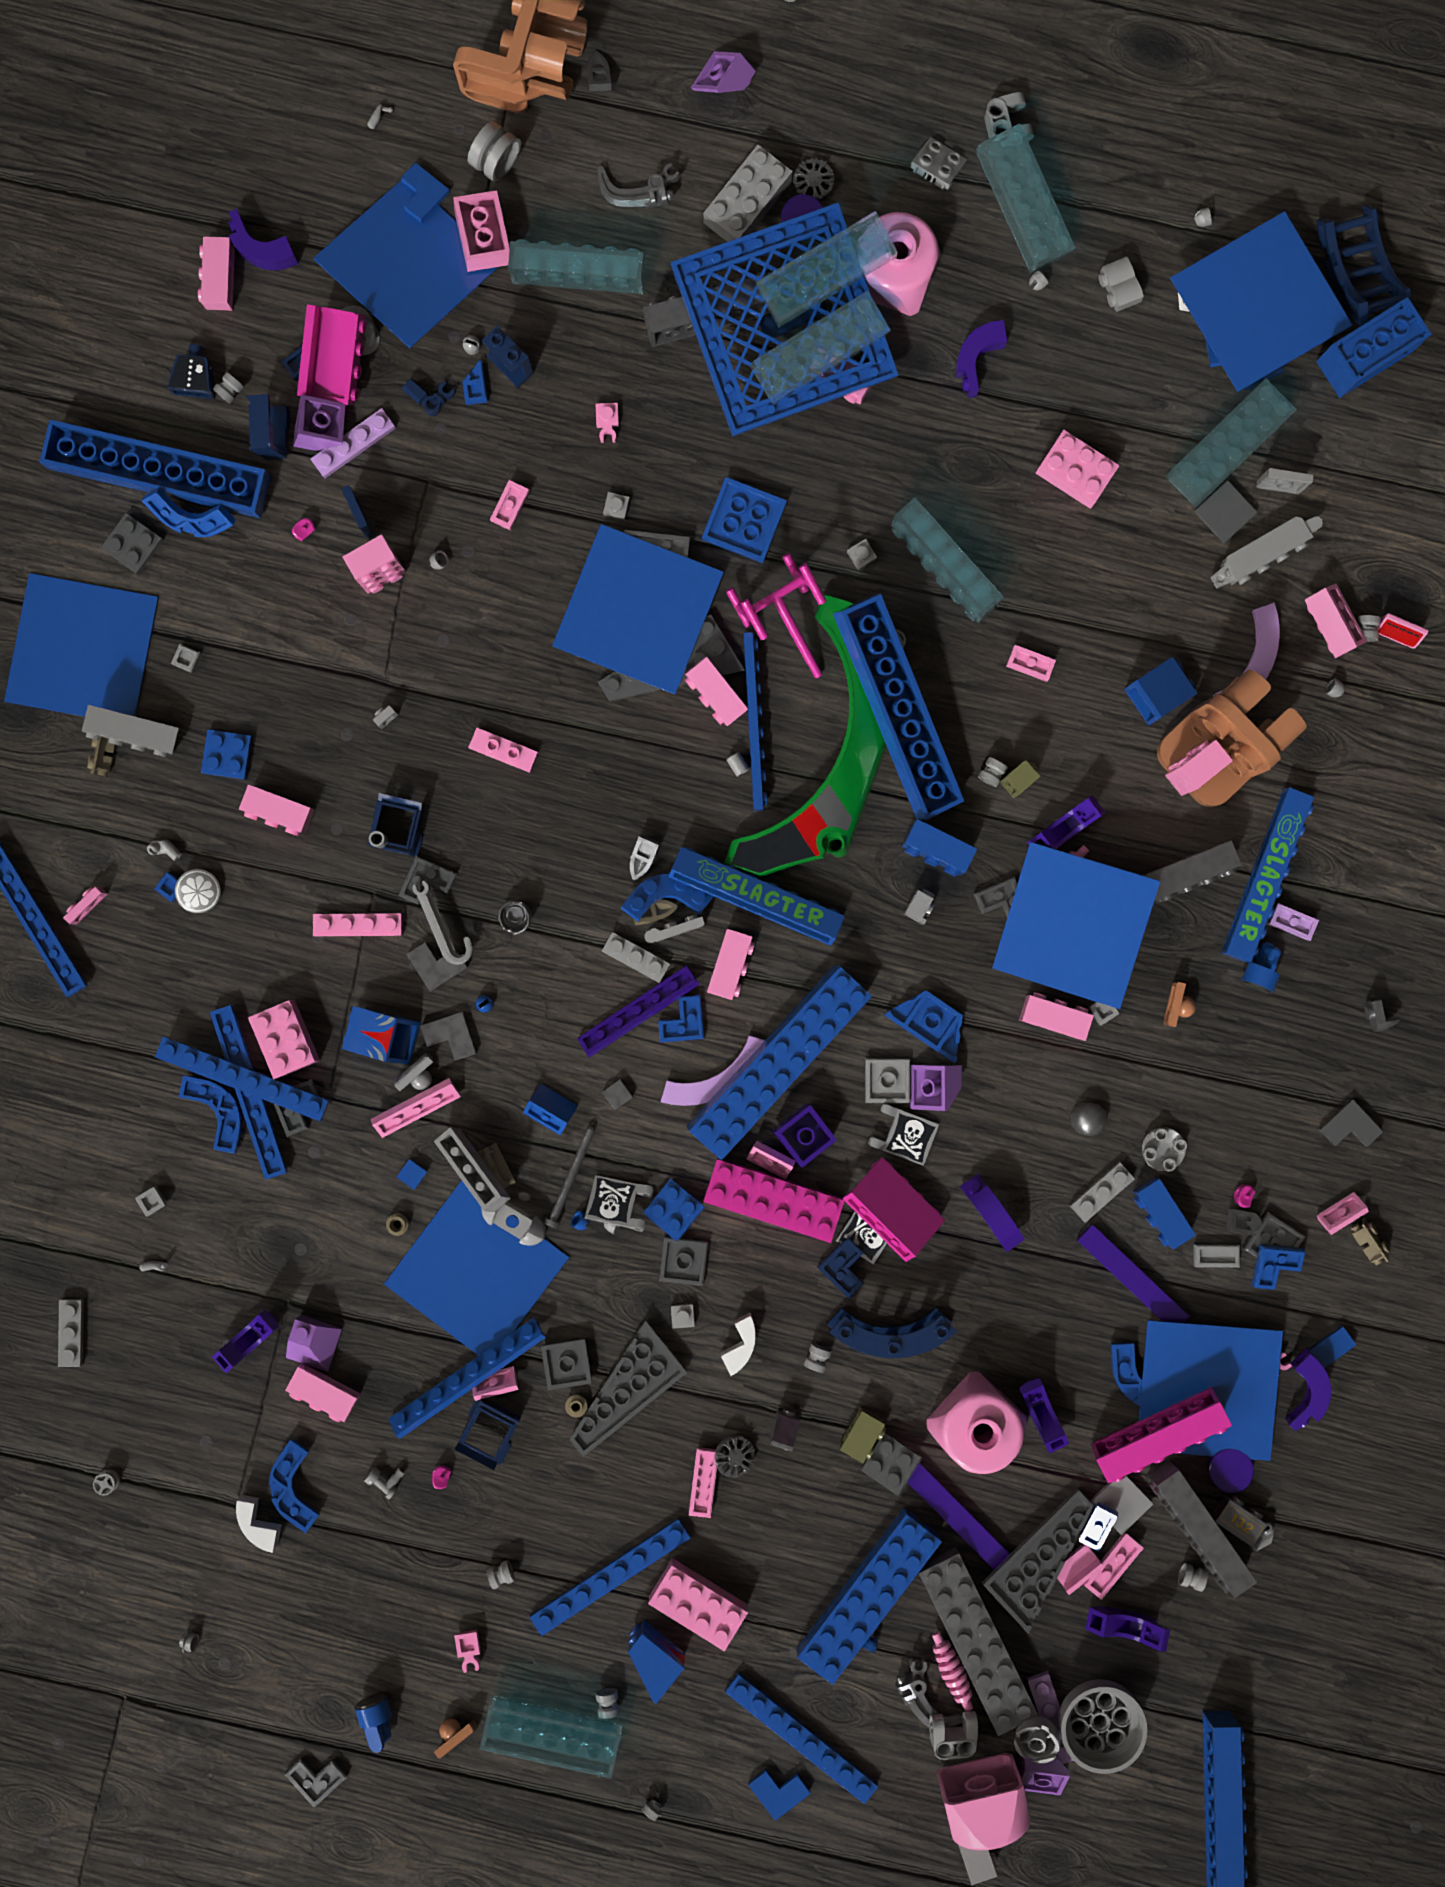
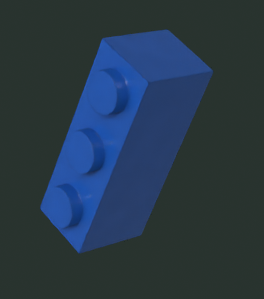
(1163, 1213)

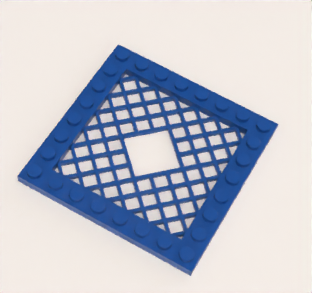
(790, 233)

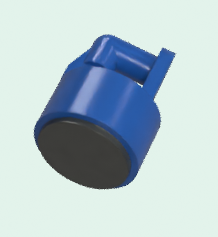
(1261, 973)
(374, 1717)

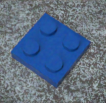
(226, 754)
(674, 1210)

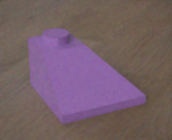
(724, 73)
(319, 423)
(934, 1086)
(313, 1342)
(1043, 1777)

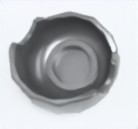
(514, 916)
(1088, 1118)

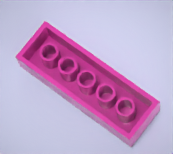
(774, 1200)
(1160, 1435)

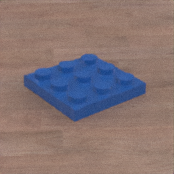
(744, 520)

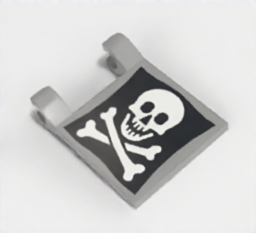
(908, 1136)
(614, 1200)
(864, 1237)

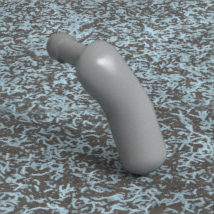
(375, 118)
(157, 1265)

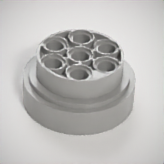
(1107, 1753)

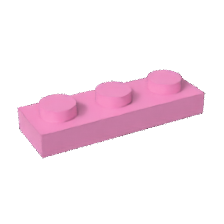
(1114, 1564)

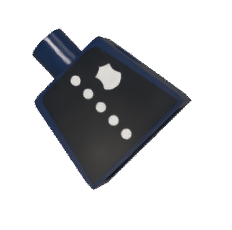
(192, 375)

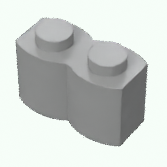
(1121, 284)

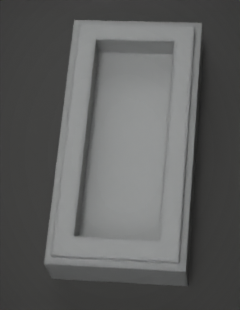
(1216, 1255)

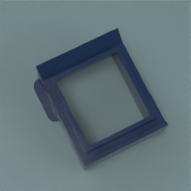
(268, 427)
(415, 838)
(499, 1413)

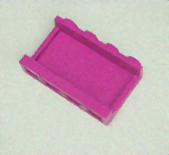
(331, 354)
(894, 1209)

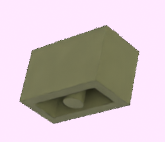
(1020, 778)
(862, 1435)

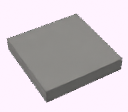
(1284, 481)
(887, 1080)
(1126, 1500)

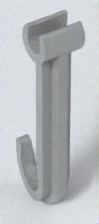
(439, 929)

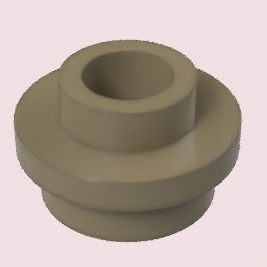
(390, 1224)
(576, 1399)

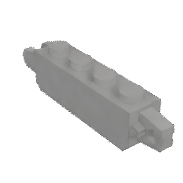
(1265, 550)

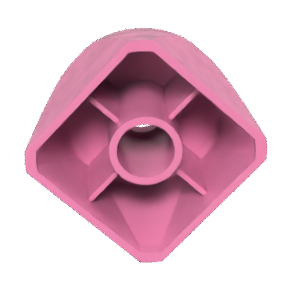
(905, 281)
(972, 1404)
(984, 1802)

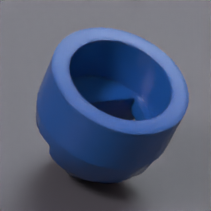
(488, 1007)
(578, 1221)
(871, 1645)

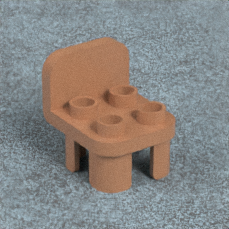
(528, 57)
(1224, 720)

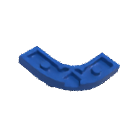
(200, 525)
(664, 887)
(223, 1104)
(1125, 1370)
(283, 1490)

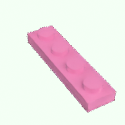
(358, 924)
(415, 1107)

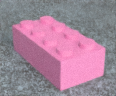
(698, 1604)

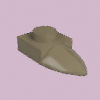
(657, 911)

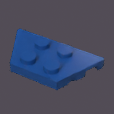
(930, 1022)

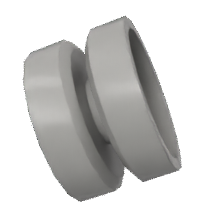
(494, 151)

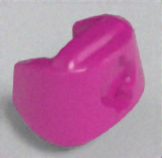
(303, 528)
(1243, 1195)
(440, 1476)

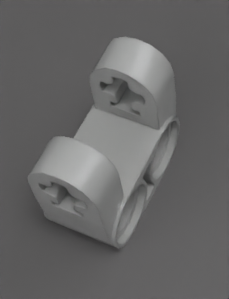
(1005, 105)
(954, 1741)

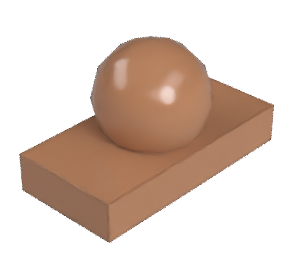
(1178, 1005)
(452, 1733)

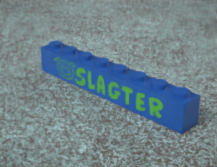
(1267, 875)
(756, 895)

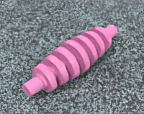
(952, 1671)

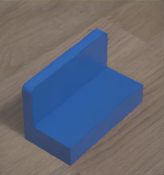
(550, 1109)

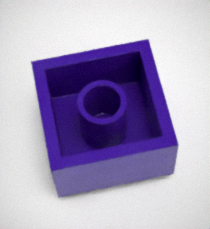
(804, 1135)

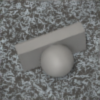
(416, 1074)

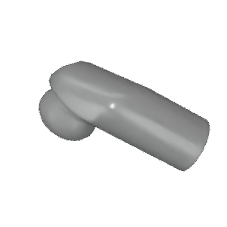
(164, 847)
(1265, 1538)

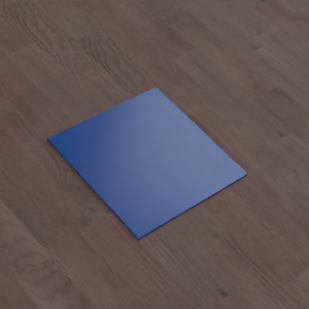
(400, 268)
(1261, 301)
(637, 609)
(80, 647)
(1076, 925)
(473, 1273)
(1233, 1361)

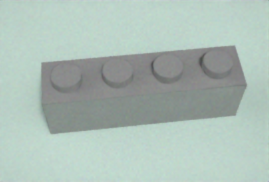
(130, 730)
(472, 1169)

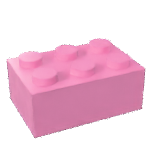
(482, 230)
(1077, 469)
(374, 565)
(1198, 766)
(284, 1039)

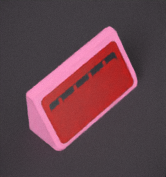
(1401, 630)

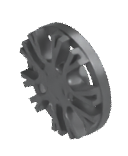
(814, 178)
(734, 1456)

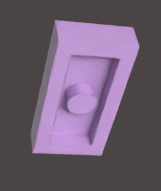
(1293, 922)

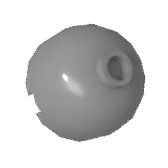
(1037, 1739)

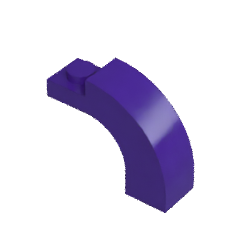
(264, 255)
(983, 339)
(1069, 824)
(992, 1212)
(246, 1341)
(1317, 1394)
(1043, 1415)
(1127, 1624)

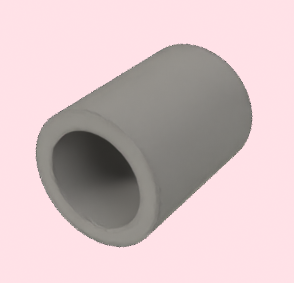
(738, 764)
(372, 837)

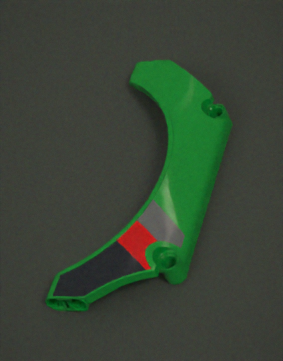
(840, 800)

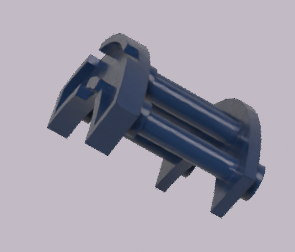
(1340, 279)
(892, 1341)

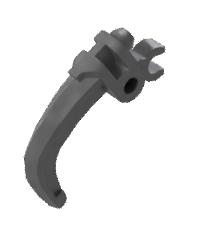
(649, 196)
(912, 1690)

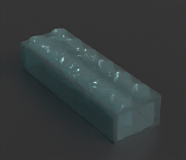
(1025, 198)
(576, 267)
(826, 269)
(820, 348)
(1231, 442)
(946, 561)
(551, 1737)

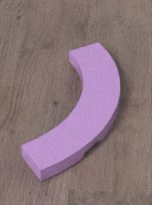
(1267, 640)
(703, 1091)

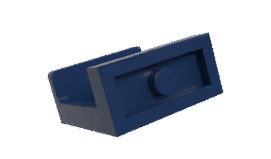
(508, 357)

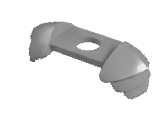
(528, 1230)

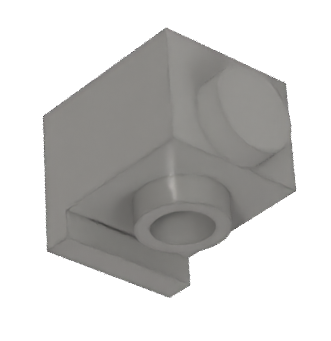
(920, 906)

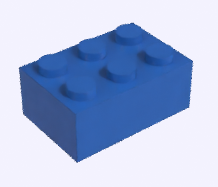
(938, 848)

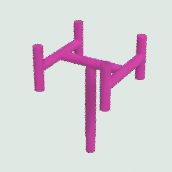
(802, 579)

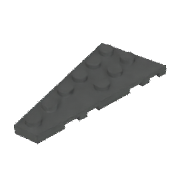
(709, 644)
(636, 1381)
(1035, 1564)

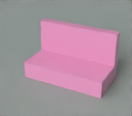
(1079, 1568)

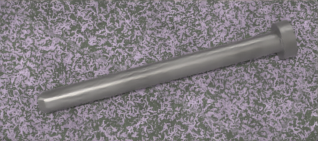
(552, 1220)

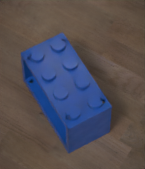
(1373, 347)

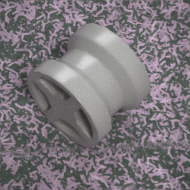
(101, 1483)

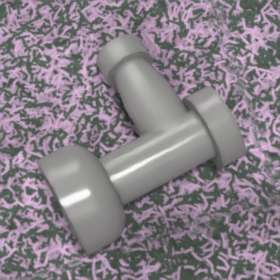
(387, 1487)

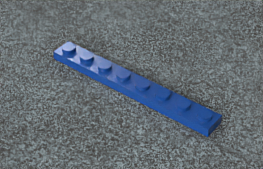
(754, 713)
(39, 927)
(242, 1078)
(253, 1108)
(466, 1378)
(610, 1576)
(801, 1738)

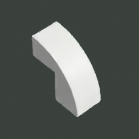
(739, 1354)
(260, 1533)

